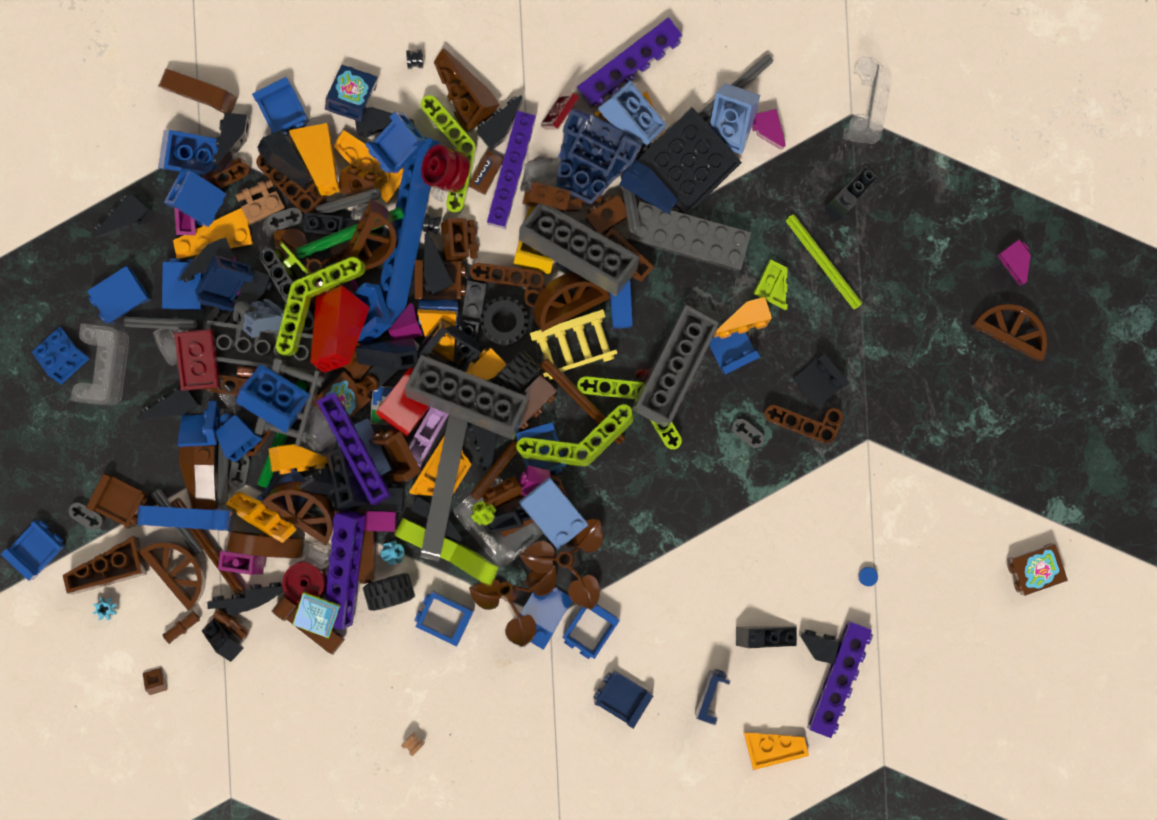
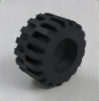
(516, 308)
(517, 373)
(388, 592)

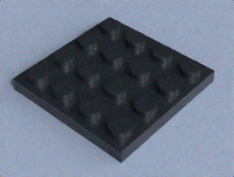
(690, 160)

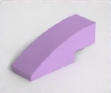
(427, 434)

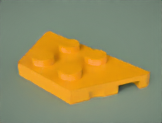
(426, 481)

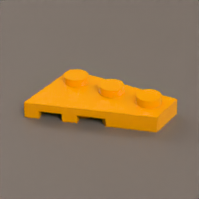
(429, 319)
(774, 748)

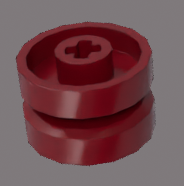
(445, 168)
(294, 579)

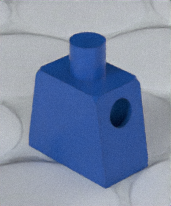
(236, 436)

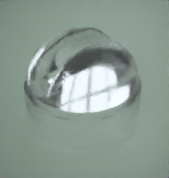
(438, 194)

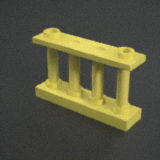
(577, 325)

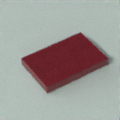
(559, 111)
(197, 359)

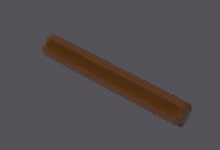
(494, 471)

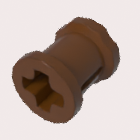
(365, 386)

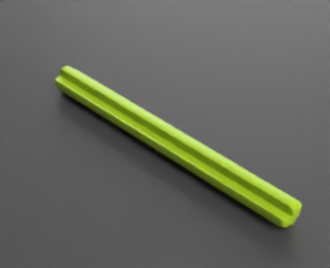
(823, 261)

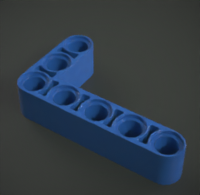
(185, 518)

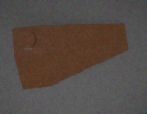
(469, 95)
(200, 475)

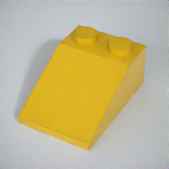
(531, 258)

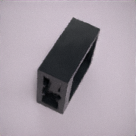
(437, 333)

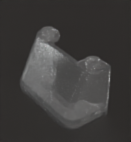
(869, 127)
(498, 548)

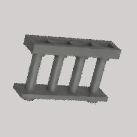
(317, 380)

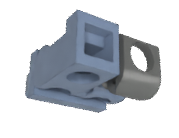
(259, 316)

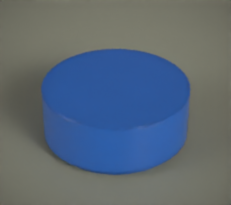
(867, 576)

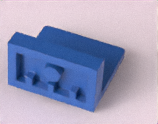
(733, 351)
(59, 356)
(200, 429)

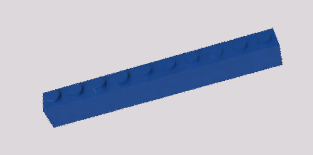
(399, 266)

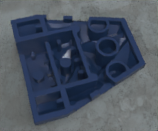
(593, 155)

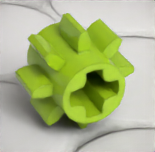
(483, 513)

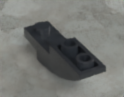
(330, 224)
(471, 312)
(254, 597)

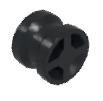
(414, 58)
(432, 224)

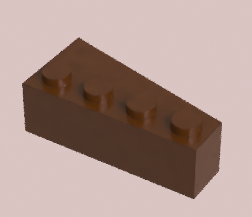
(111, 567)

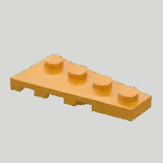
(357, 154)
(232, 226)

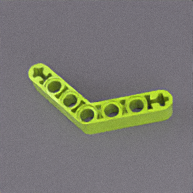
(458, 144)
(304, 300)
(633, 392)
(585, 446)
(451, 551)

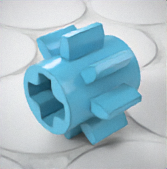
(392, 552)
(103, 603)

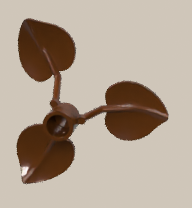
(295, 238)
(540, 559)
(520, 630)

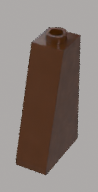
(367, 567)

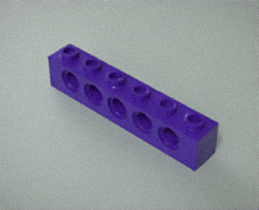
(665, 29)
(511, 170)
(354, 448)
(345, 565)
(830, 686)

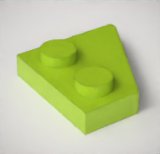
(773, 284)

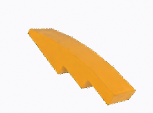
(260, 517)

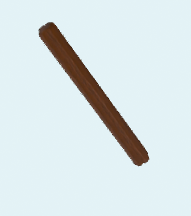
(572, 390)
(212, 552)

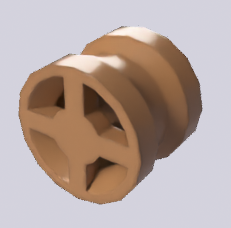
(413, 743)

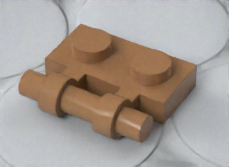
(262, 207)

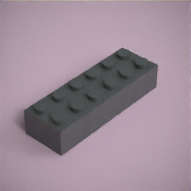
(691, 237)
(579, 248)
(238, 347)
(675, 366)
(467, 397)

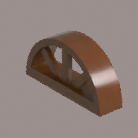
(362, 232)
(572, 306)
(1010, 339)
(299, 517)
(264, 545)
(168, 577)

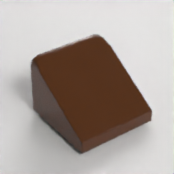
(154, 681)

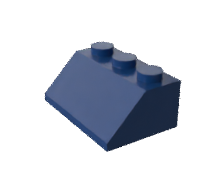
(272, 398)

